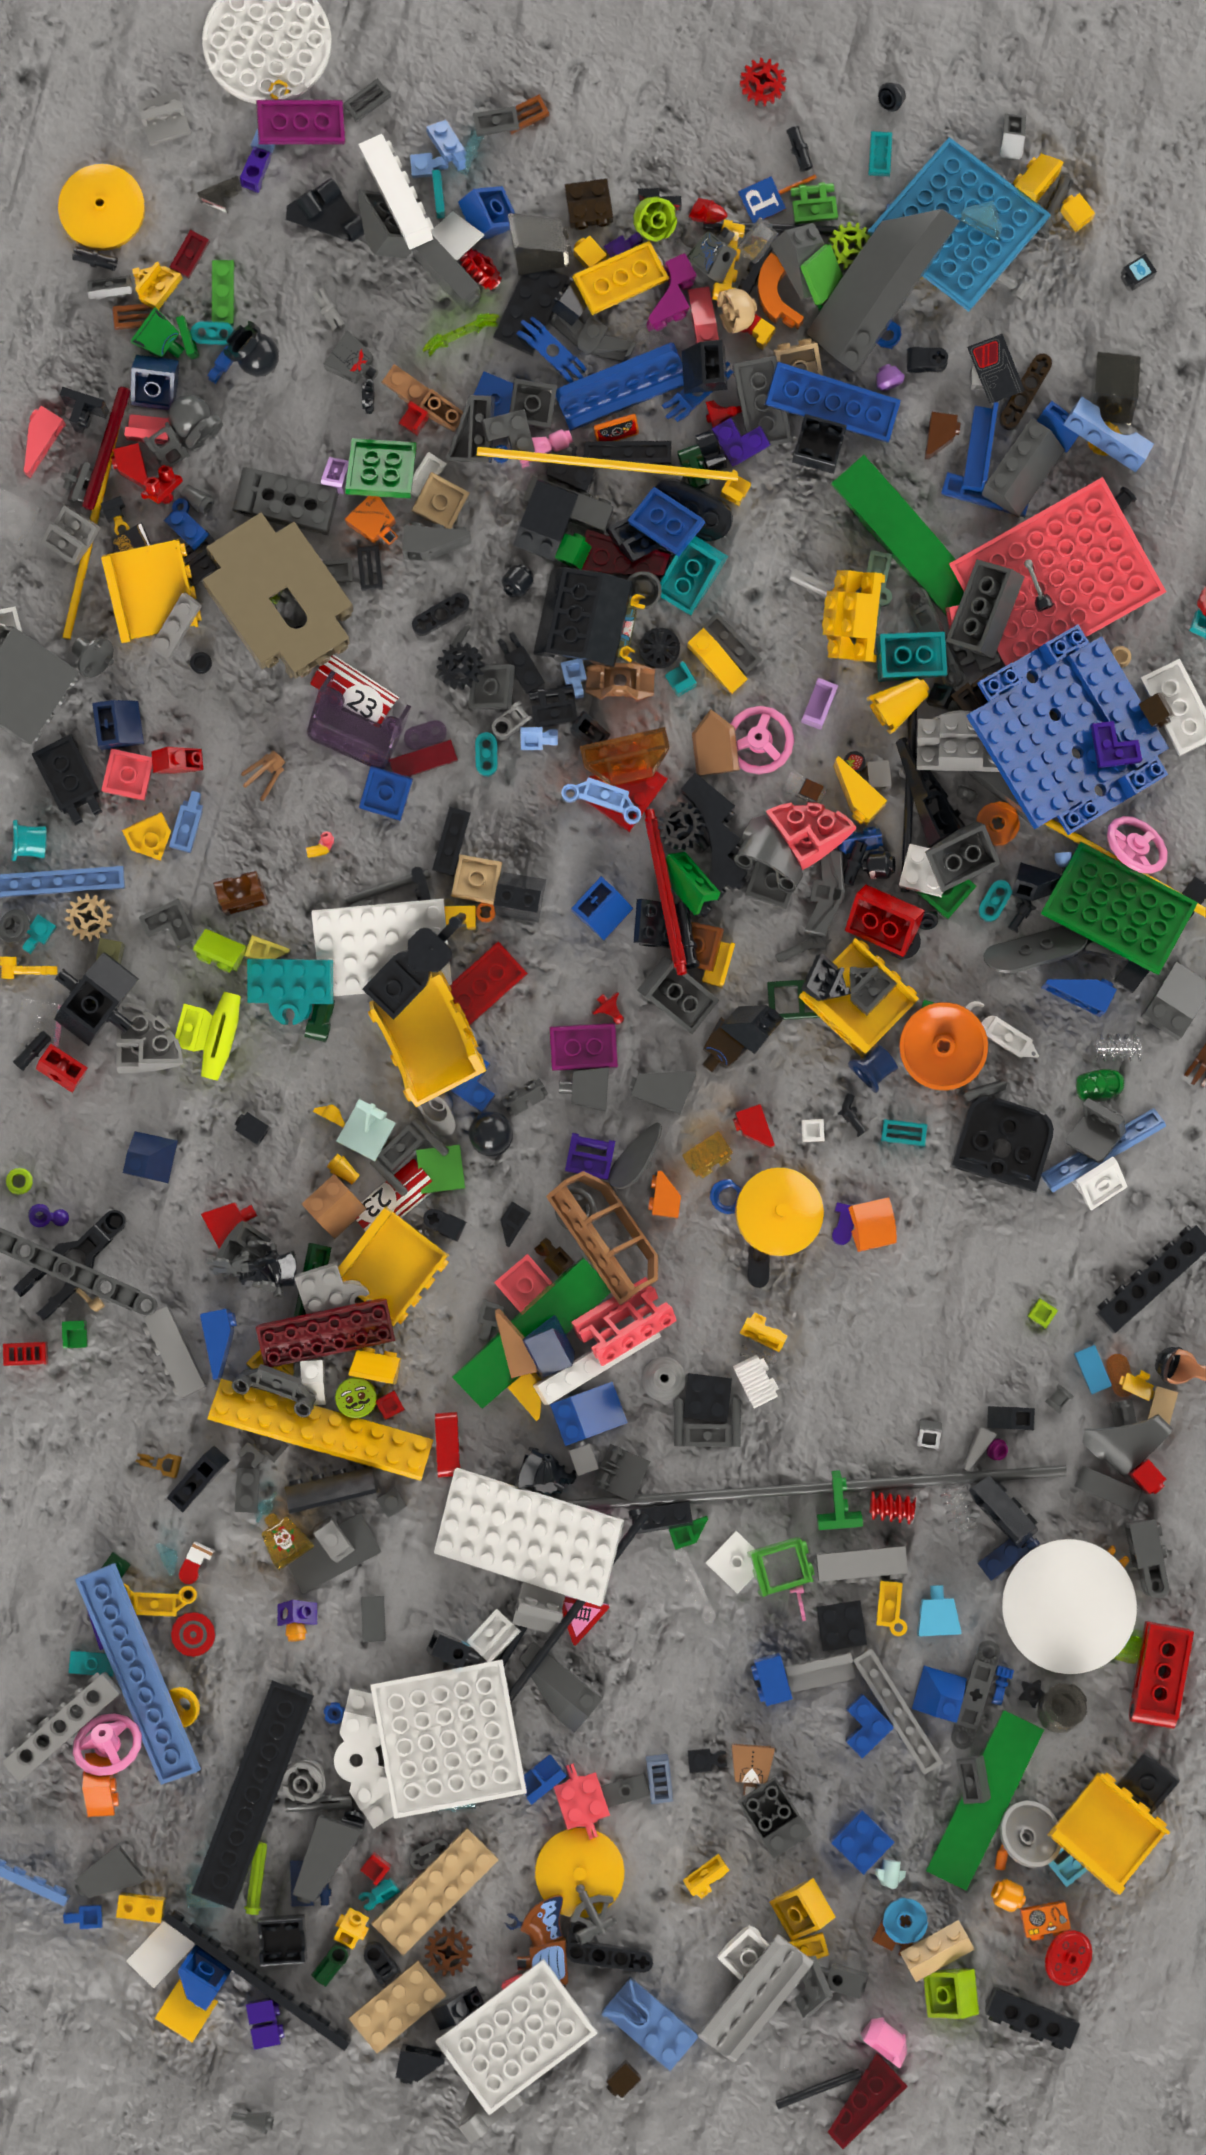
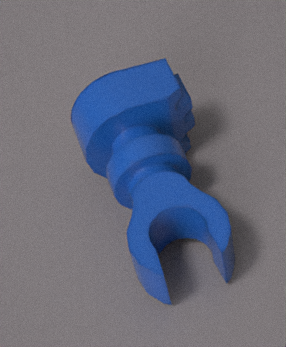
(1003, 1673)

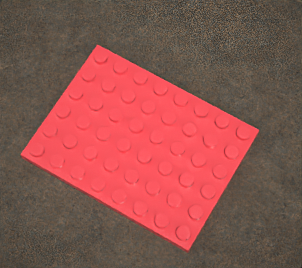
(1080, 558)

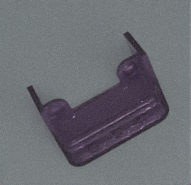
(351, 732)

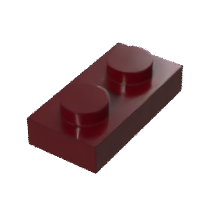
(189, 254)

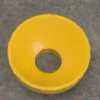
(186, 1716)

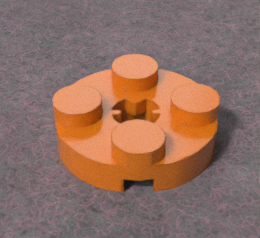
(1009, 820)

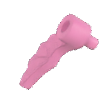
(799, 1590)

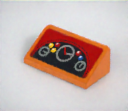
(617, 429)

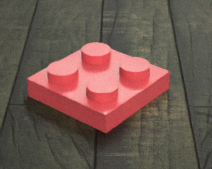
(127, 774)
(523, 1282)

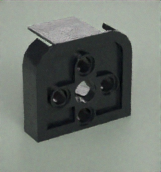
(1031, 1131)

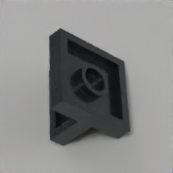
(83, 406)

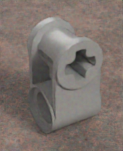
(513, 720)

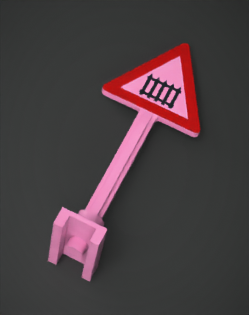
(584, 1620)

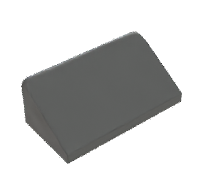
(373, 1618)
(973, 1779)

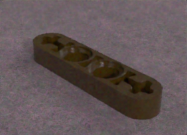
(1029, 393)

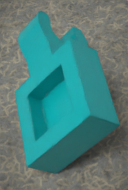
(40, 932)
(383, 1892)

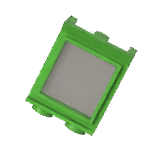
(781, 1566)

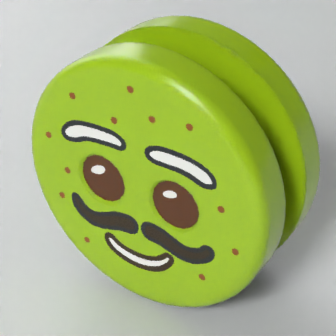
(356, 1397)

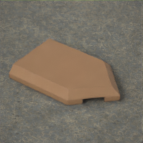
(715, 746)

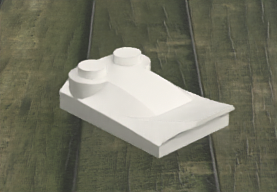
(743, 1951)

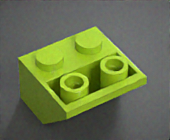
(220, 950)

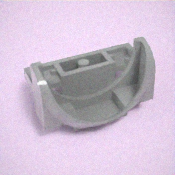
(958, 745)

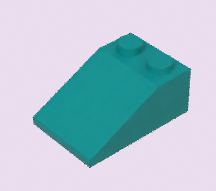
(691, 575)
(911, 656)

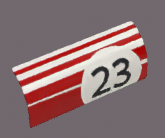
(359, 691)
(385, 1195)

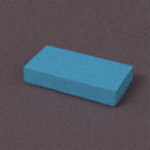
(1092, 1369)

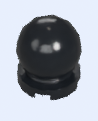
(252, 350)
(490, 1134)

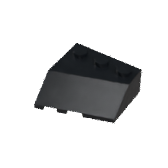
(1004, 1511)

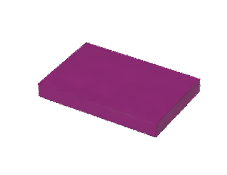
(583, 1047)

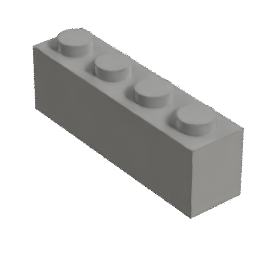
(174, 1352)
(862, 1563)

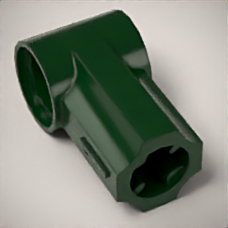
(692, 458)
(319, 1023)
(330, 1965)

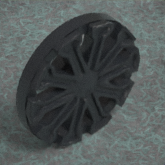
(659, 648)

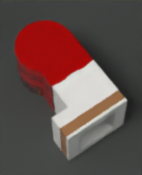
(190, 1569)

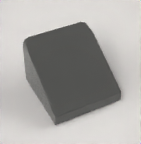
(929, 1434)

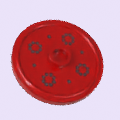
(1068, 1958)

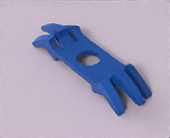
(540, 343)
(688, 401)

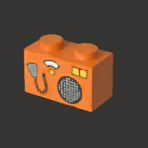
(1045, 1919)

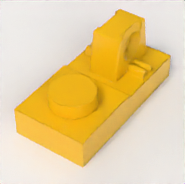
(756, 1330)
(708, 1873)

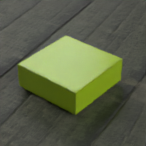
(1042, 1313)

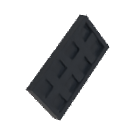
(530, 299)

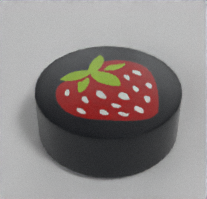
(855, 761)

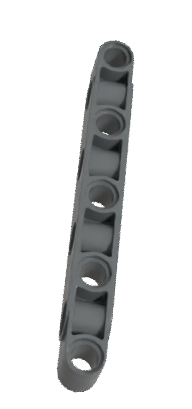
(80, 1275)

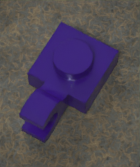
(621, 245)

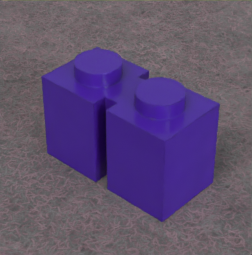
(269, 2033)

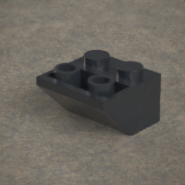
(704, 367)

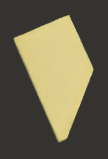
(263, 949)

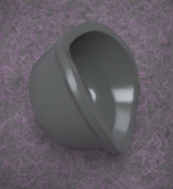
(646, 585)

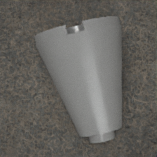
(652, 1383)

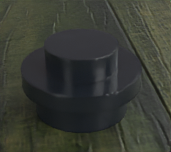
(201, 663)

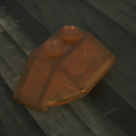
(627, 756)

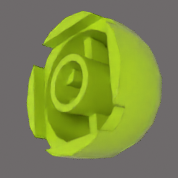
(655, 218)

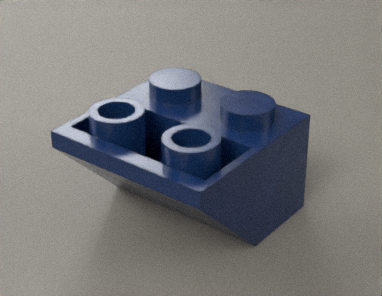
(118, 724)

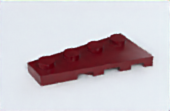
(608, 559)
(873, 2093)

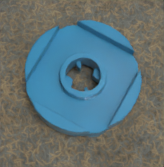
(892, 1920)

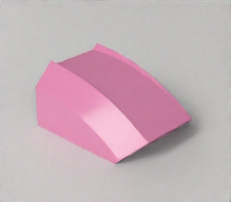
(886, 2040)

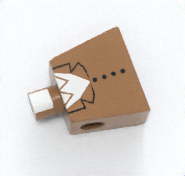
(751, 1764)

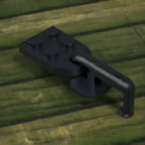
(411, 969)

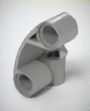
(476, 2120)

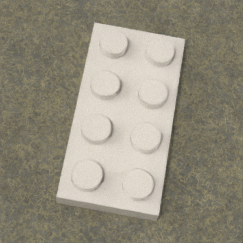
(1188, 725)

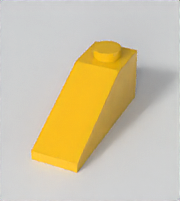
(716, 660)

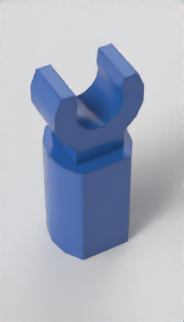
(221, 364)

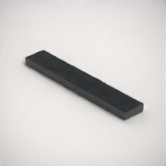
(1133, 973)

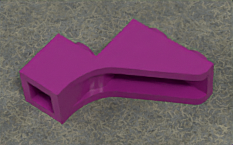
(673, 303)

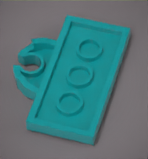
(290, 985)

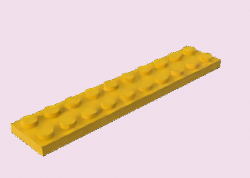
(322, 1430)

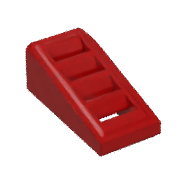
(43, 1353)

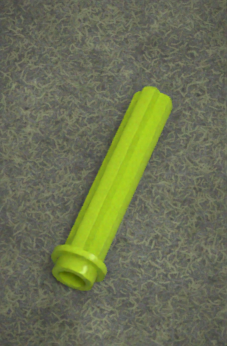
(256, 1880)

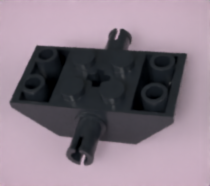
(104, 983)

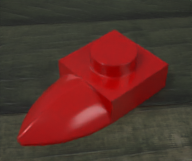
(707, 212)

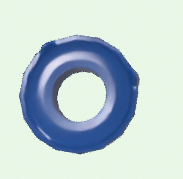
(896, 329)

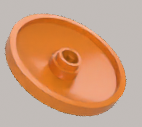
(943, 1046)

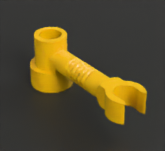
(9, 968)

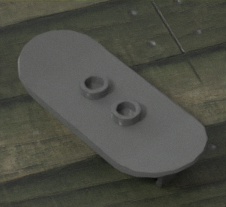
(1034, 950)

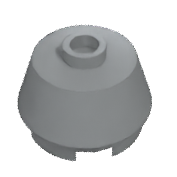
(304, 1781)

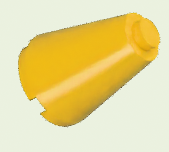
(898, 702)

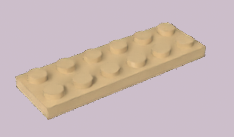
(435, 1891)

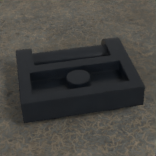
(200, 565)

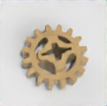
(92, 908)

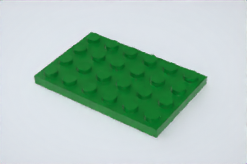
(1119, 908)

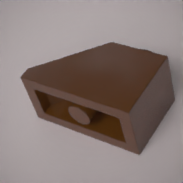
(941, 432)

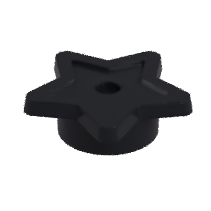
(1027, 1688)

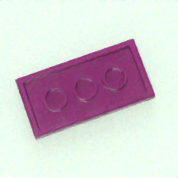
(300, 122)

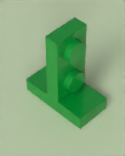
(841, 1517)

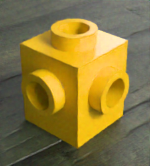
(351, 1928)

